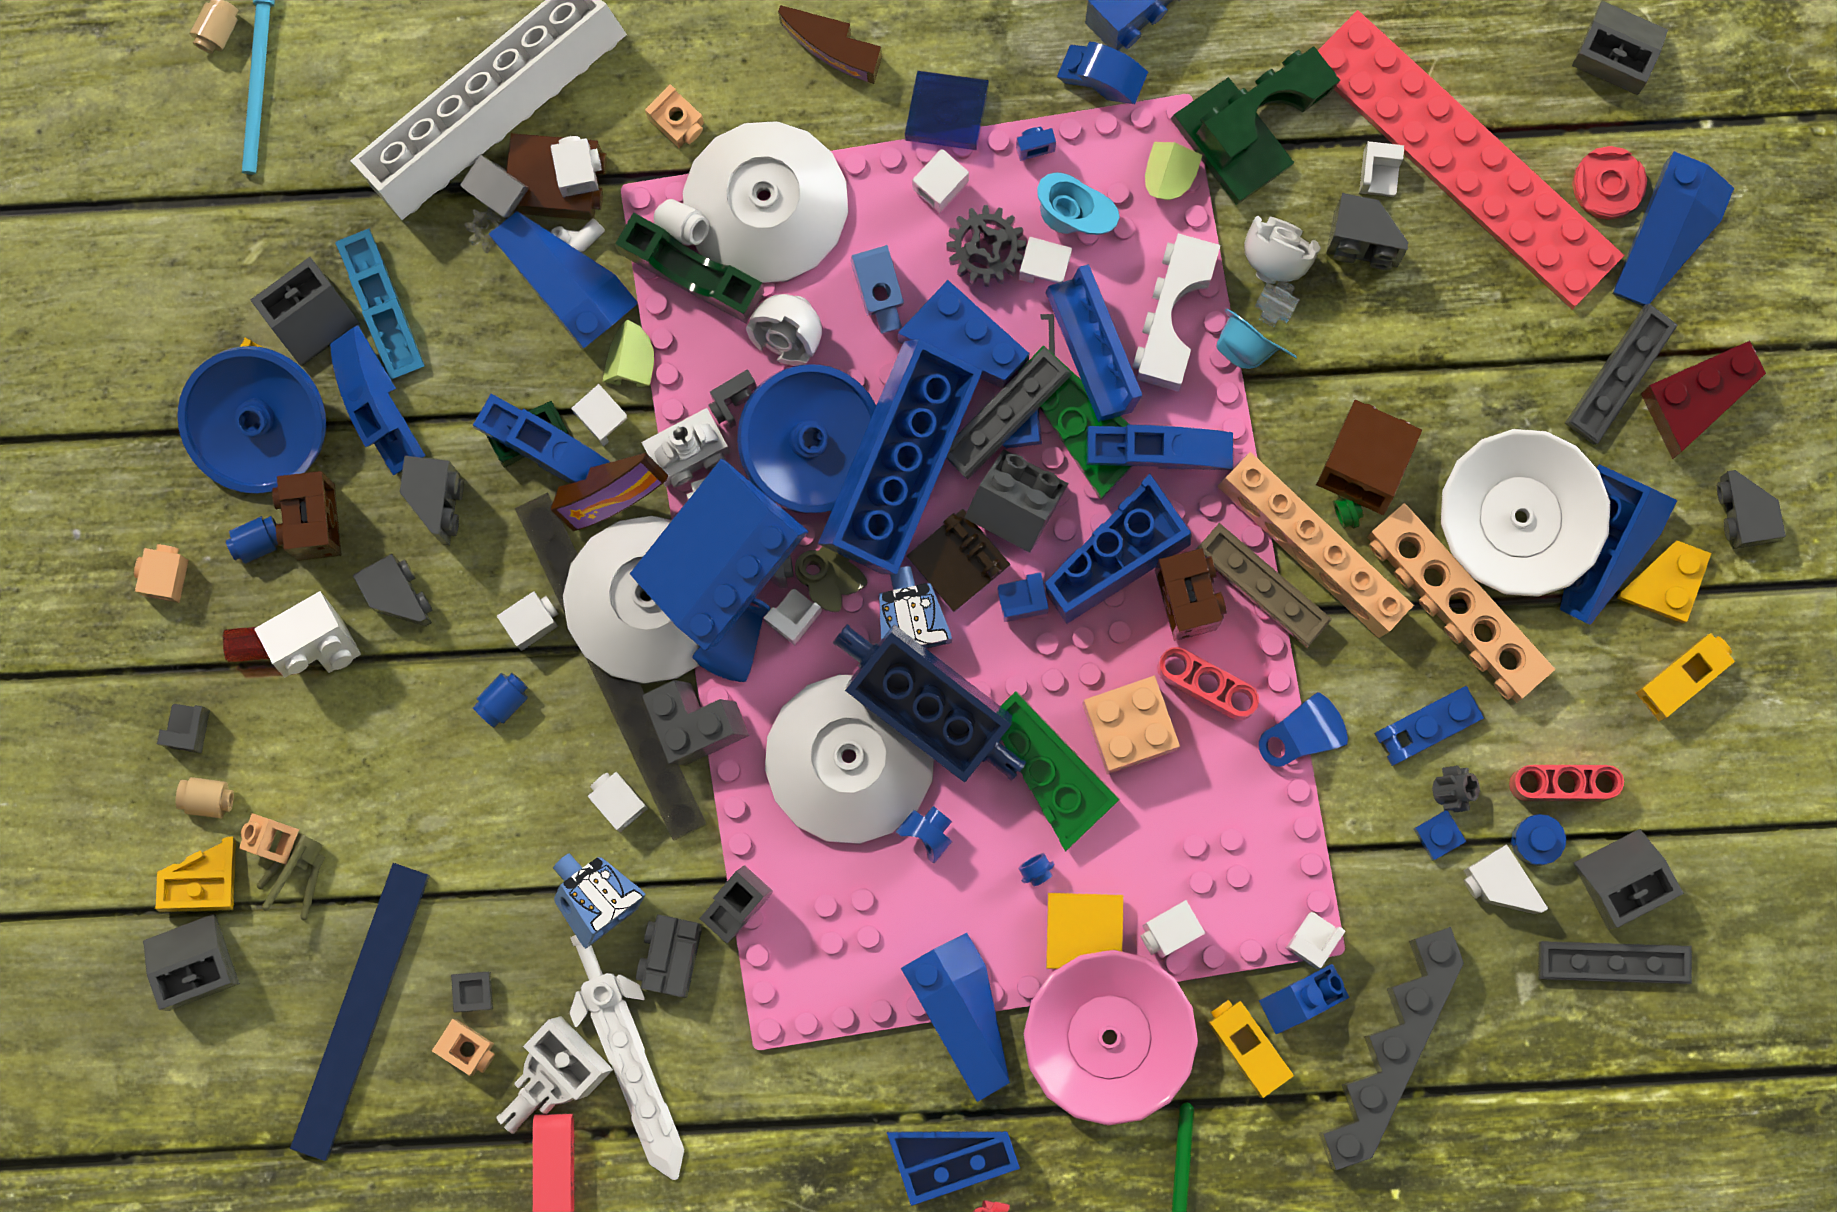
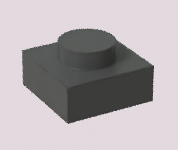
(472, 992)

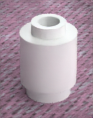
(682, 222)

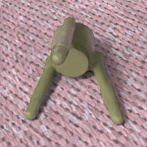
(304, 852)

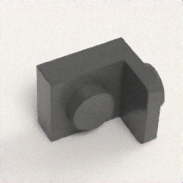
(733, 391)

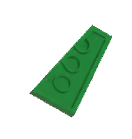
(1070, 415)
(1059, 779)

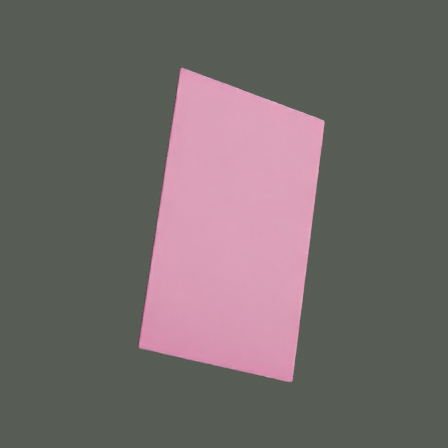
(1188, 824)

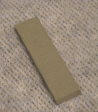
(1264, 586)

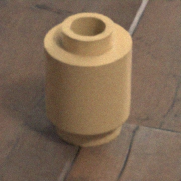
(214, 25)
(204, 797)

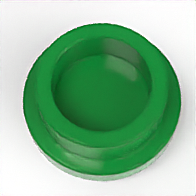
(1348, 512)

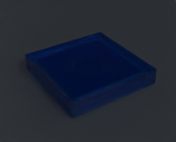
(946, 110)

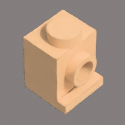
(680, 131)
(259, 834)
(451, 1044)

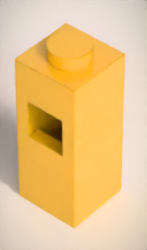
(1686, 676)
(1249, 1047)

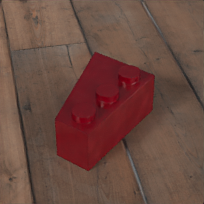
(1700, 394)

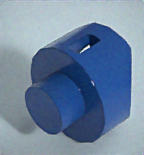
(929, 830)
(1538, 840)

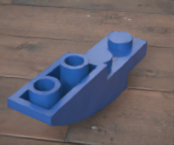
(367, 400)
(537, 440)
(1160, 447)

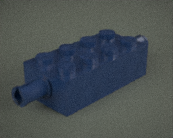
(929, 703)

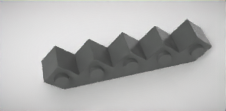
(1395, 1050)

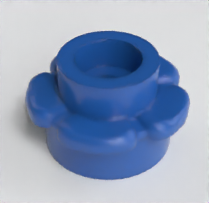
(1036, 870)

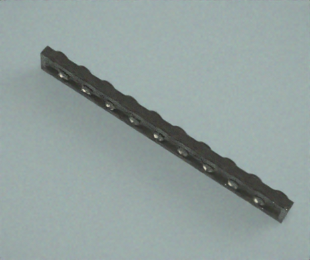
(623, 696)

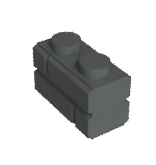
(670, 955)

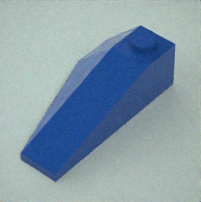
(572, 285)

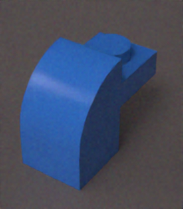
(1105, 70)

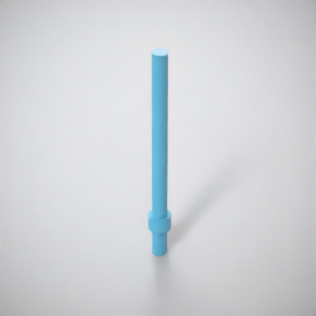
(256, 85)

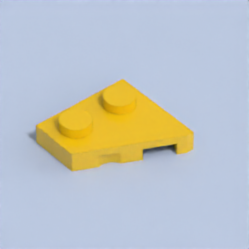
(1669, 582)
(200, 881)

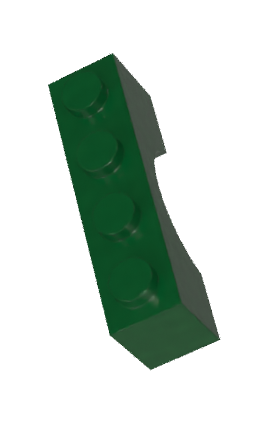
(1299, 83)
(706, 279)

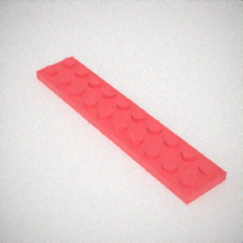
(1468, 161)

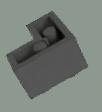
(688, 730)

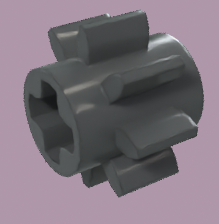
(1456, 788)

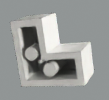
(306, 634)

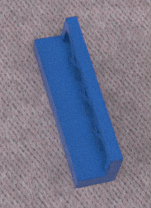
(1094, 345)

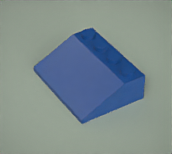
(717, 555)

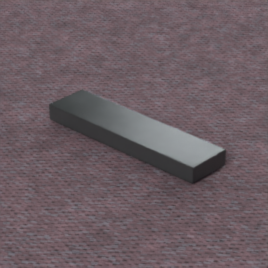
(1621, 374)
(1006, 412)
(1615, 962)

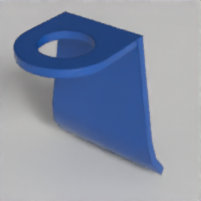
(736, 650)
(1306, 731)

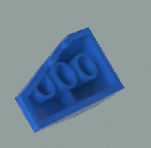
(1678, 218)
(1634, 525)
(960, 1004)

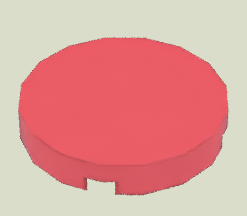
(1609, 183)

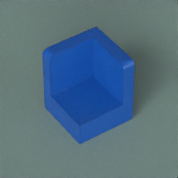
(1023, 598)

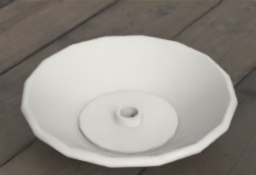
(791, 228)
(1556, 491)
(608, 616)
(838, 797)

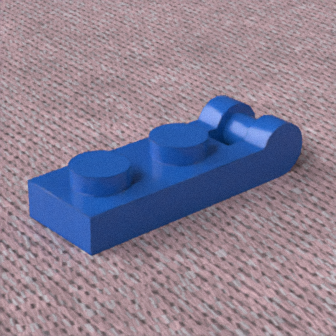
(1430, 725)

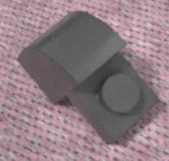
(736, 903)

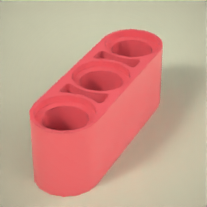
(1227, 683)
(1583, 776)
(553, 1163)

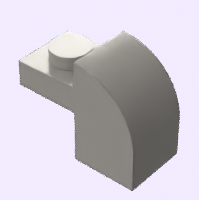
(494, 186)

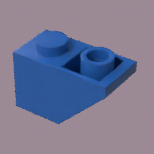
(1304, 999)

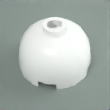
(1278, 250)
(787, 328)

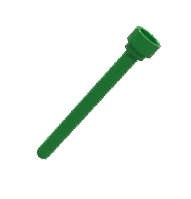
(1183, 1158)

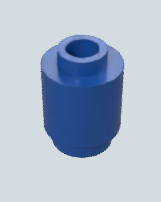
(253, 539)
(501, 699)

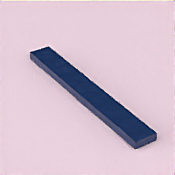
(359, 1012)

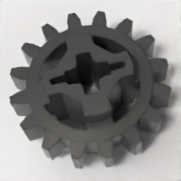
(973, 253)

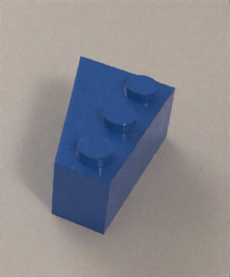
(966, 332)
(950, 1160)

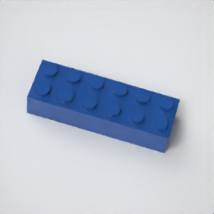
(900, 457)

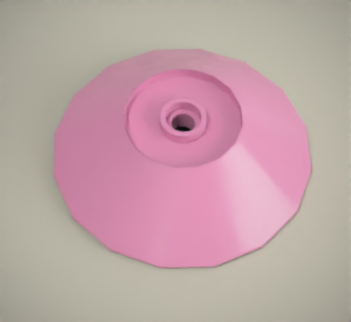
(1151, 1045)

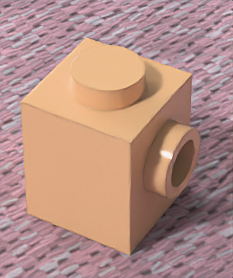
(161, 573)

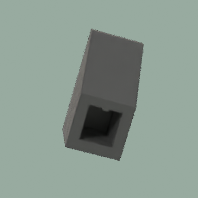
(1751, 512)
(390, 593)

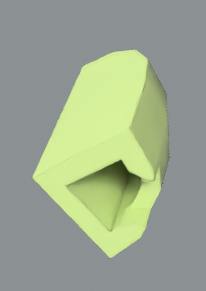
(1170, 170)
(630, 356)

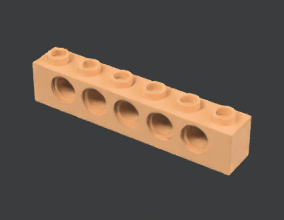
(1315, 545)
(1481, 609)

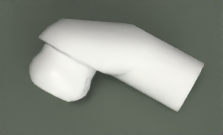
(580, 239)

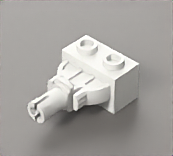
(687, 447)
(559, 1069)

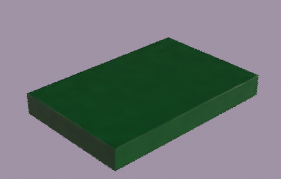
(1251, 170)

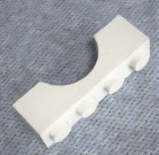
(1189, 269)

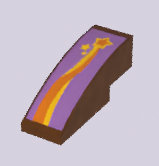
(832, 43)
(607, 491)

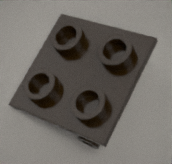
(958, 560)

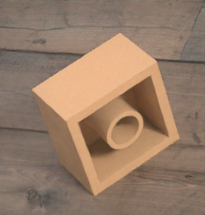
(1130, 725)

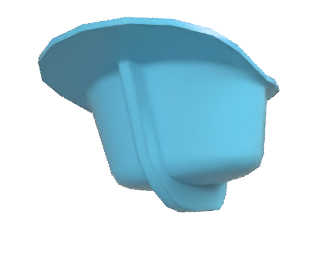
(1075, 207)
(1244, 344)

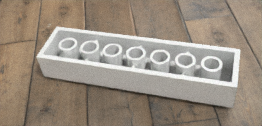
(486, 100)

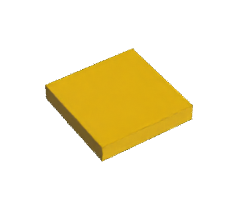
(1082, 926)

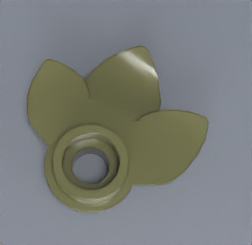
(835, 577)

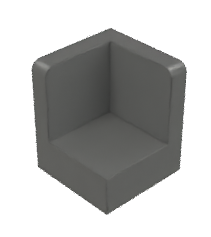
(185, 728)

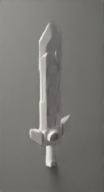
(627, 1056)

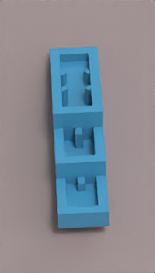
(380, 303)

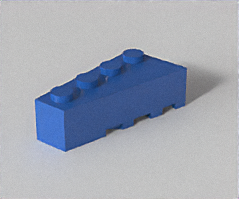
(1120, 21)
(1119, 551)

